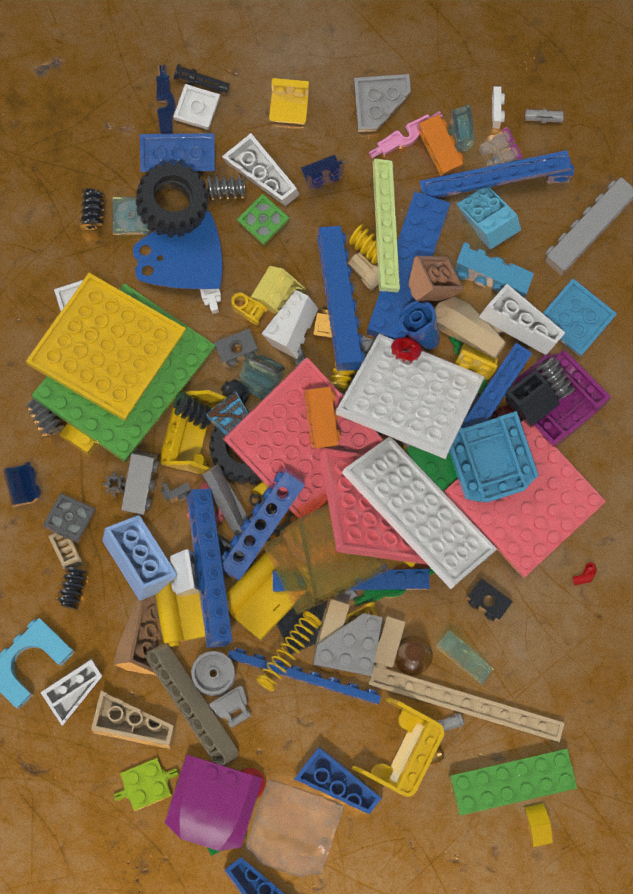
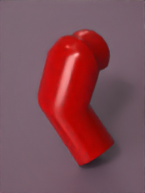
(587, 575)

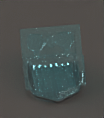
(261, 375)

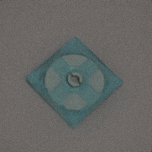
(126, 218)

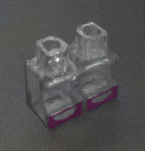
(502, 148)

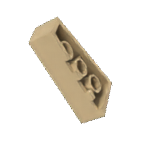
(129, 723)

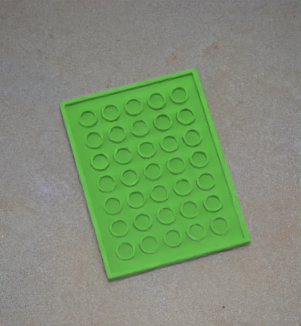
(112, 432)

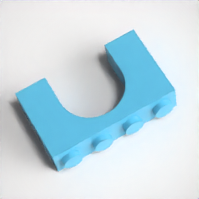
(37, 636)

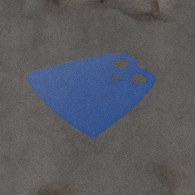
(187, 260)

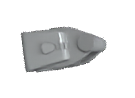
(230, 703)

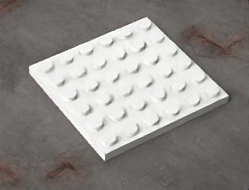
(411, 401)

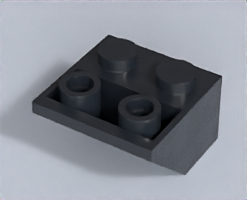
(532, 398)

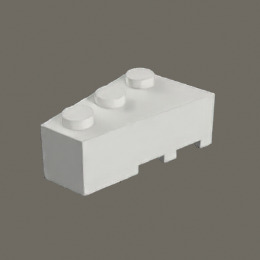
(70, 690)

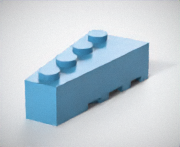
(491, 271)

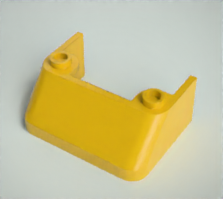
(184, 440)
(413, 755)

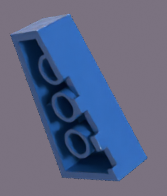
(338, 781)
(249, 880)

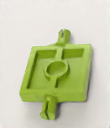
(146, 784)

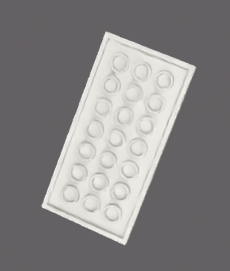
(419, 511)

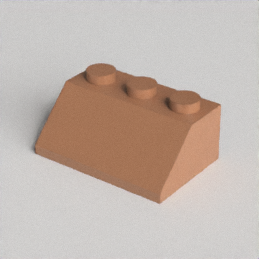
(433, 279)

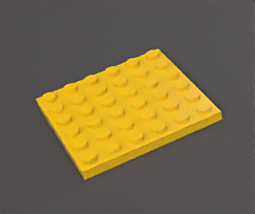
(106, 346)

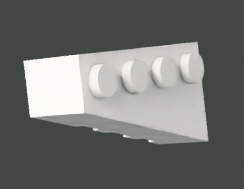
(257, 166)
(521, 320)

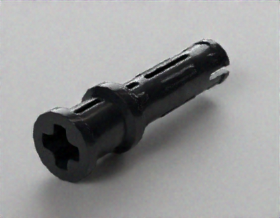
(193, 74)

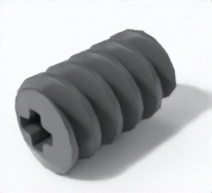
(226, 187)
(556, 378)
(44, 419)

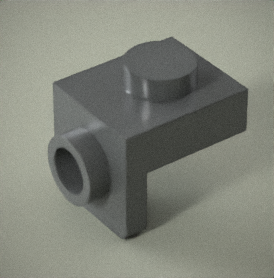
(177, 494)

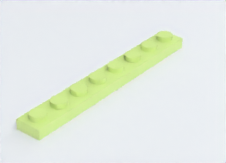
(385, 226)

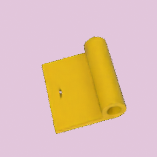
(253, 599)
(179, 616)

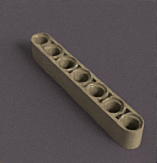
(192, 705)

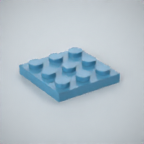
(579, 316)

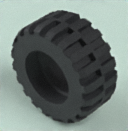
(171, 178)
(231, 469)

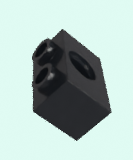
(500, 601)

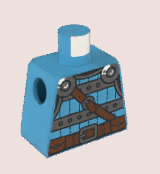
(227, 413)

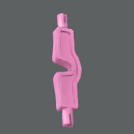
(397, 140)

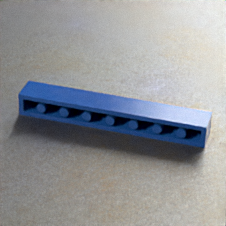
(339, 298)

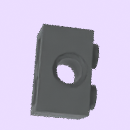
(242, 339)

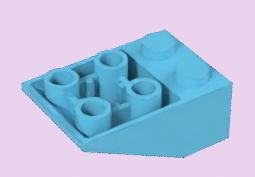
(489, 216)

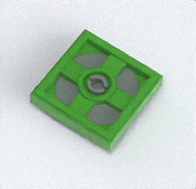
(263, 219)

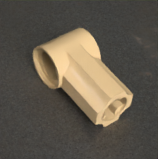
(365, 270)

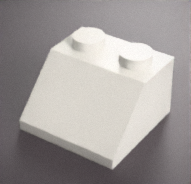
(186, 580)

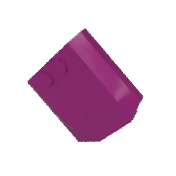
(574, 408)
(212, 804)

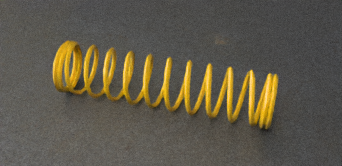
(261, 679)

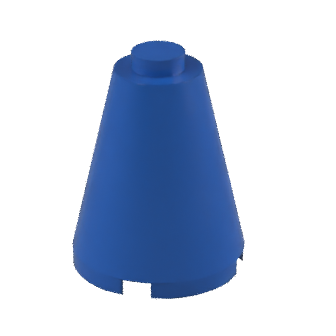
(421, 324)

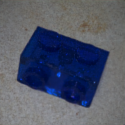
(21, 484)

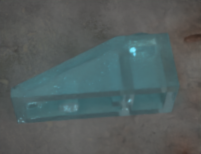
(462, 128)
(464, 657)

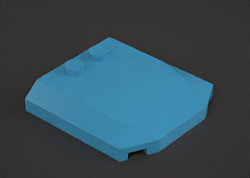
(493, 459)

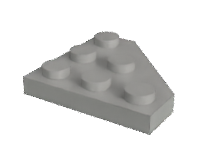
(379, 98)
(352, 646)

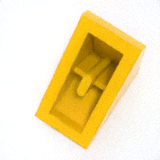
(539, 825)

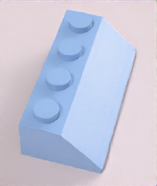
(138, 557)

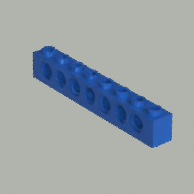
(209, 568)

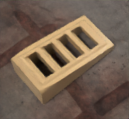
(70, 560)

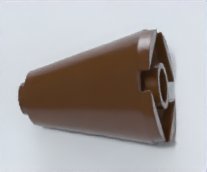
(413, 655)

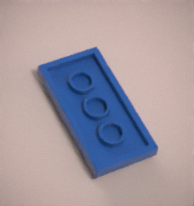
(189, 149)

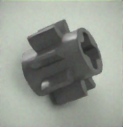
(114, 490)

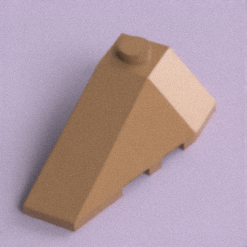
(139, 637)

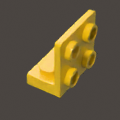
(289, 101)
(476, 361)

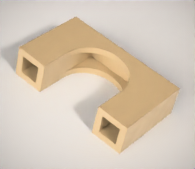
(389, 637)

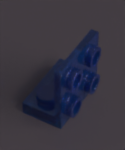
(323, 172)

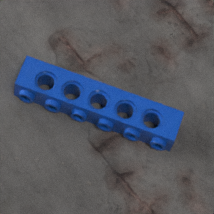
(238, 566)

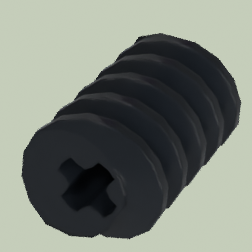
(91, 209)
(192, 410)
(71, 587)

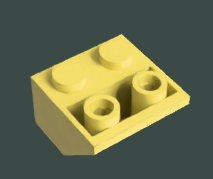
(276, 289)

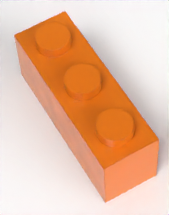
(440, 145)
(321, 417)

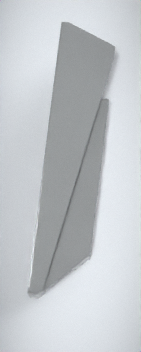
(226, 500)

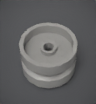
(222, 681)

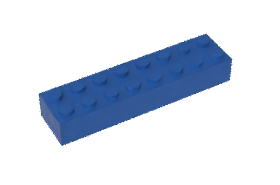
(417, 238)

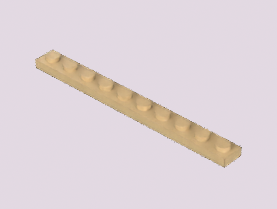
(467, 704)

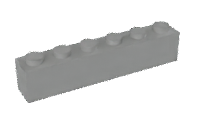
(590, 227)

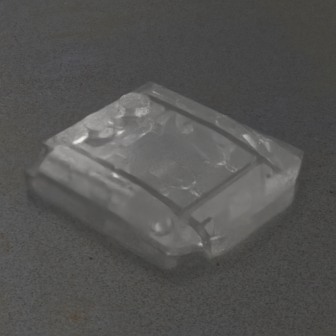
(293, 829)

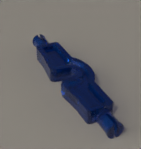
(164, 95)

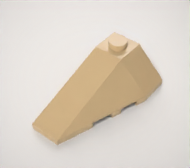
(463, 323)

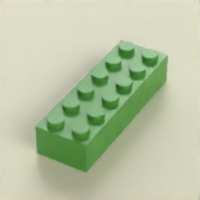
(513, 782)

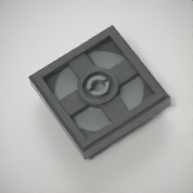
(69, 518)

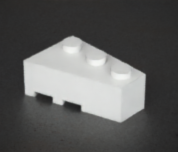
(290, 324)

